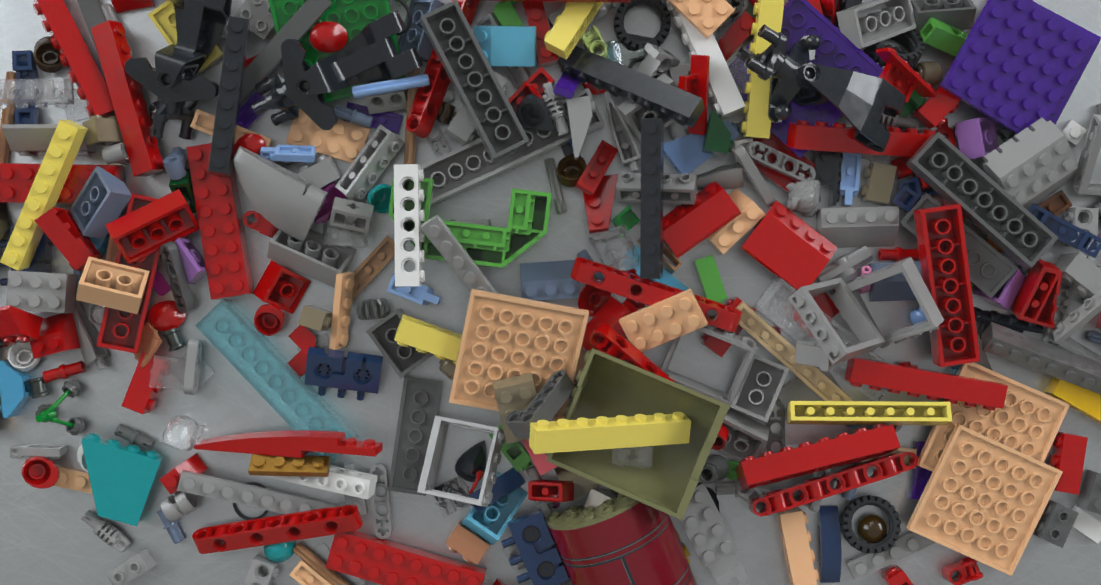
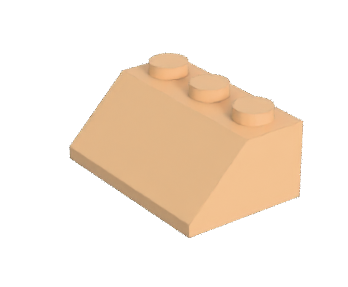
(729, 234)
(112, 285)

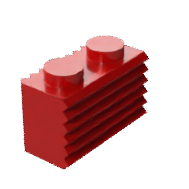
(551, 490)

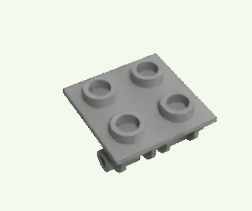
(259, 17)

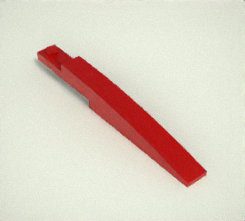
(291, 443)

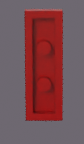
(596, 168)

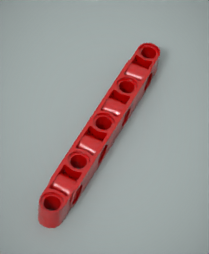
(430, 97)
(621, 283)
(621, 348)
(846, 478)
(277, 529)

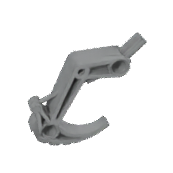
(733, 488)

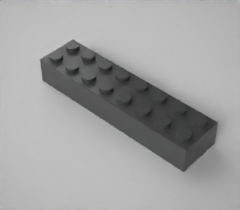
(474, 80)
(981, 200)

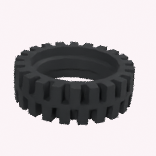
(909, 40)
(628, 41)
(894, 524)

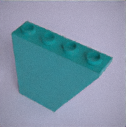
(119, 477)

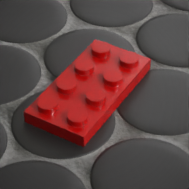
(772, 175)

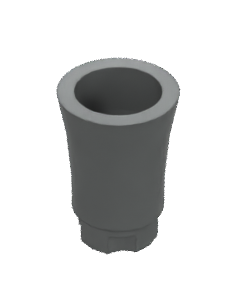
(718, 467)

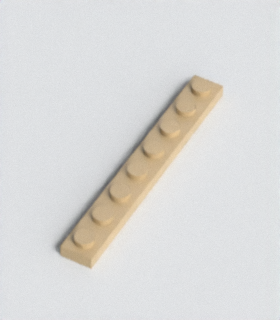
(785, 353)

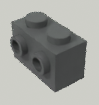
(1055, 523)

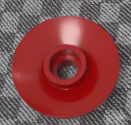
(592, 299)

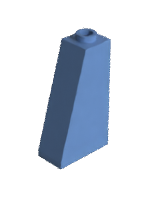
(686, 152)

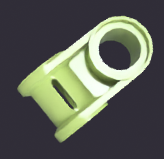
(593, 41)

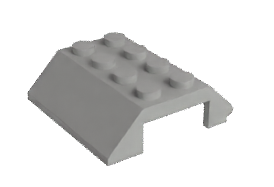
(1033, 165)

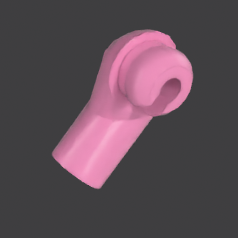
(865, 270)

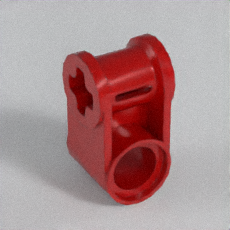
(261, 225)
(966, 571)

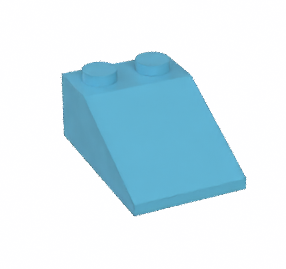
(507, 44)
(494, 519)

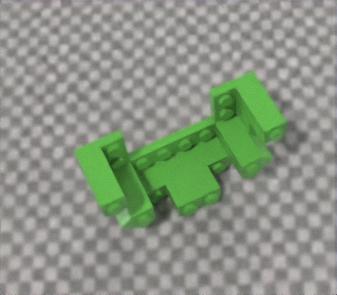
(489, 244)

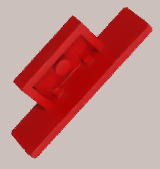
(902, 76)
(697, 84)

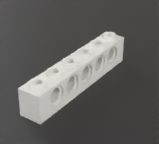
(402, 174)
(340, 481)

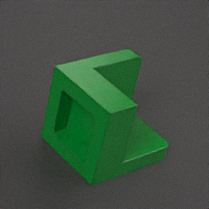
(914, 102)
(627, 218)

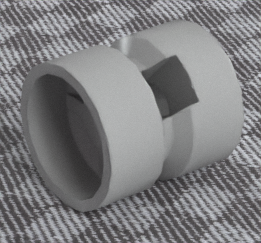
(175, 506)

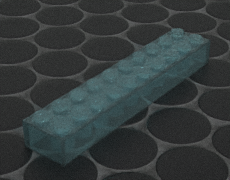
(270, 372)

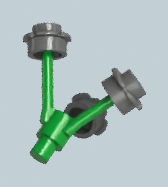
(47, 413)

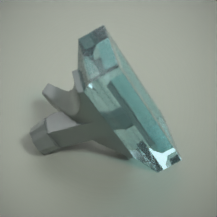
(620, 54)

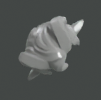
(804, 197)

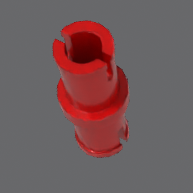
(897, 254)
(64, 371)

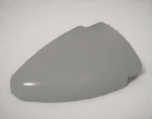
(278, 193)

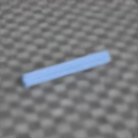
(390, 85)

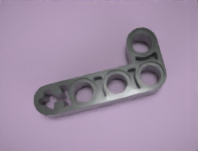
(543, 406)

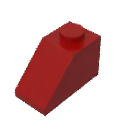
(172, 478)

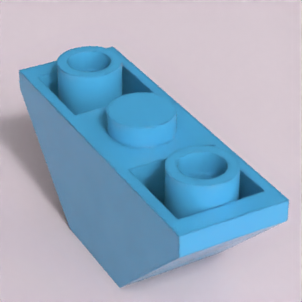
(14, 389)

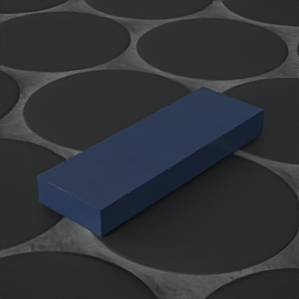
(503, 486)

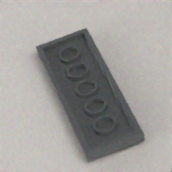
(986, 265)
(415, 421)

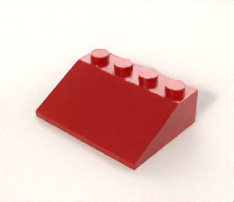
(789, 247)

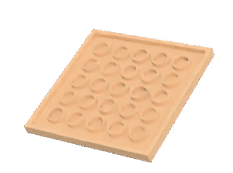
(514, 338)
(1024, 424)
(984, 499)

